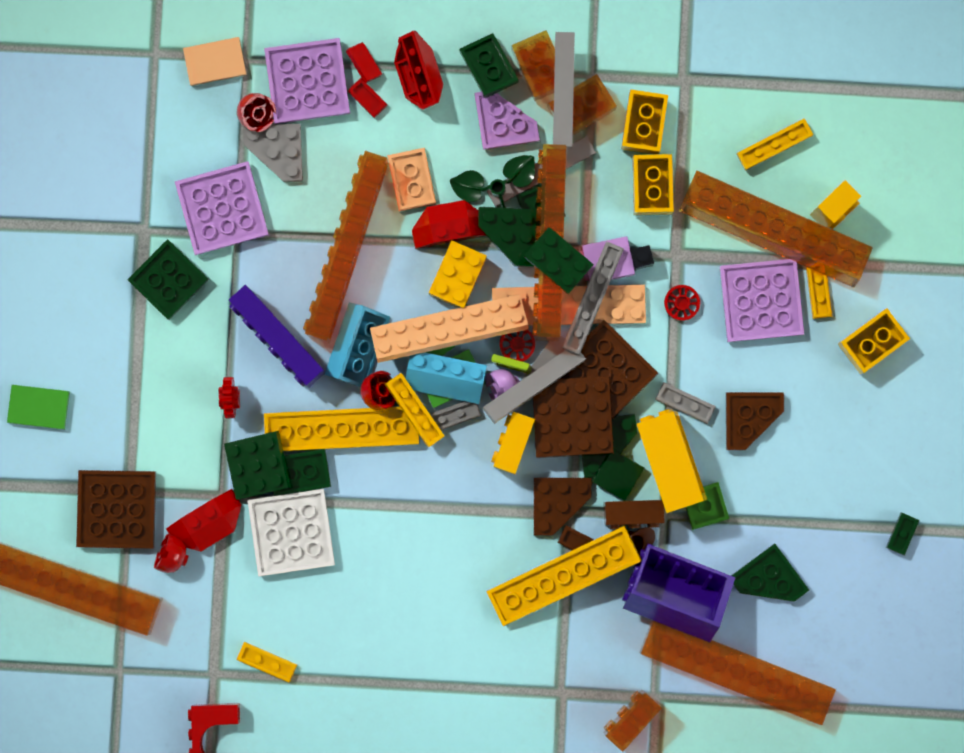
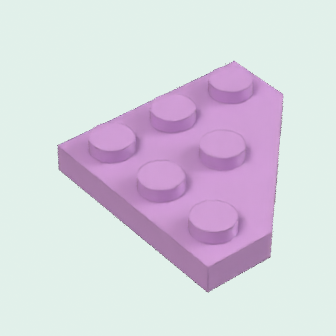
(503, 123)

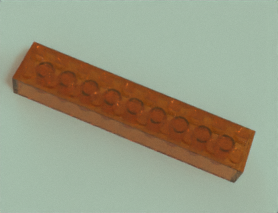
(550, 214)
(775, 229)
(346, 247)
(78, 589)
(739, 672)

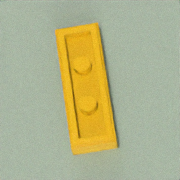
(818, 294)
(266, 662)

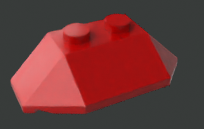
(418, 71)
(445, 223)
(208, 522)

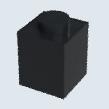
(642, 257)

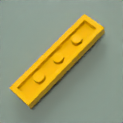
(774, 144)
(414, 410)

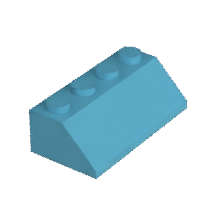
(354, 347)
(446, 377)

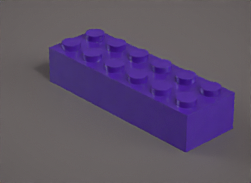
(274, 333)

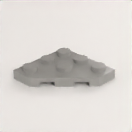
(278, 149)

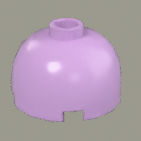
(500, 382)

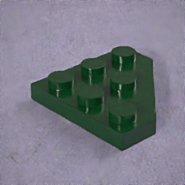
(510, 231)
(623, 431)
(770, 577)

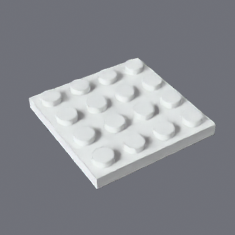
(291, 532)

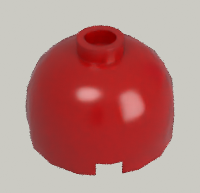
(256, 112)
(374, 391)
(171, 555)

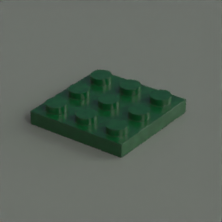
(168, 279)
(257, 465)

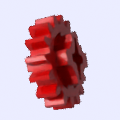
(229, 397)

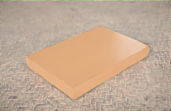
(214, 61)
(411, 179)

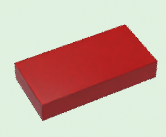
(363, 62)
(367, 98)

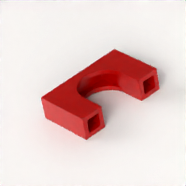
(207, 715)

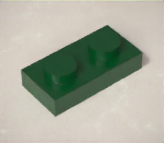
(902, 533)

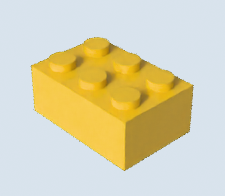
(644, 122)
(652, 184)
(836, 206)
(457, 275)
(873, 341)
(512, 442)

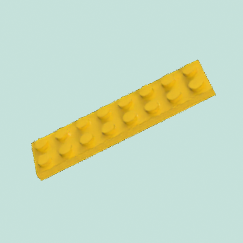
(341, 428)
(564, 575)

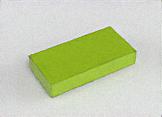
(511, 364)

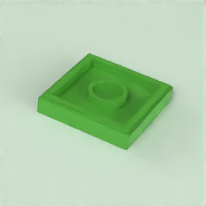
(710, 510)

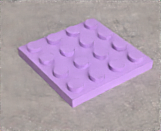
(307, 80)
(221, 208)
(761, 300)

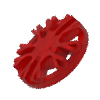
(682, 302)
(518, 344)

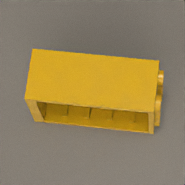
(671, 460)

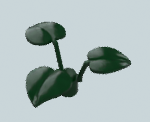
(470, 183)

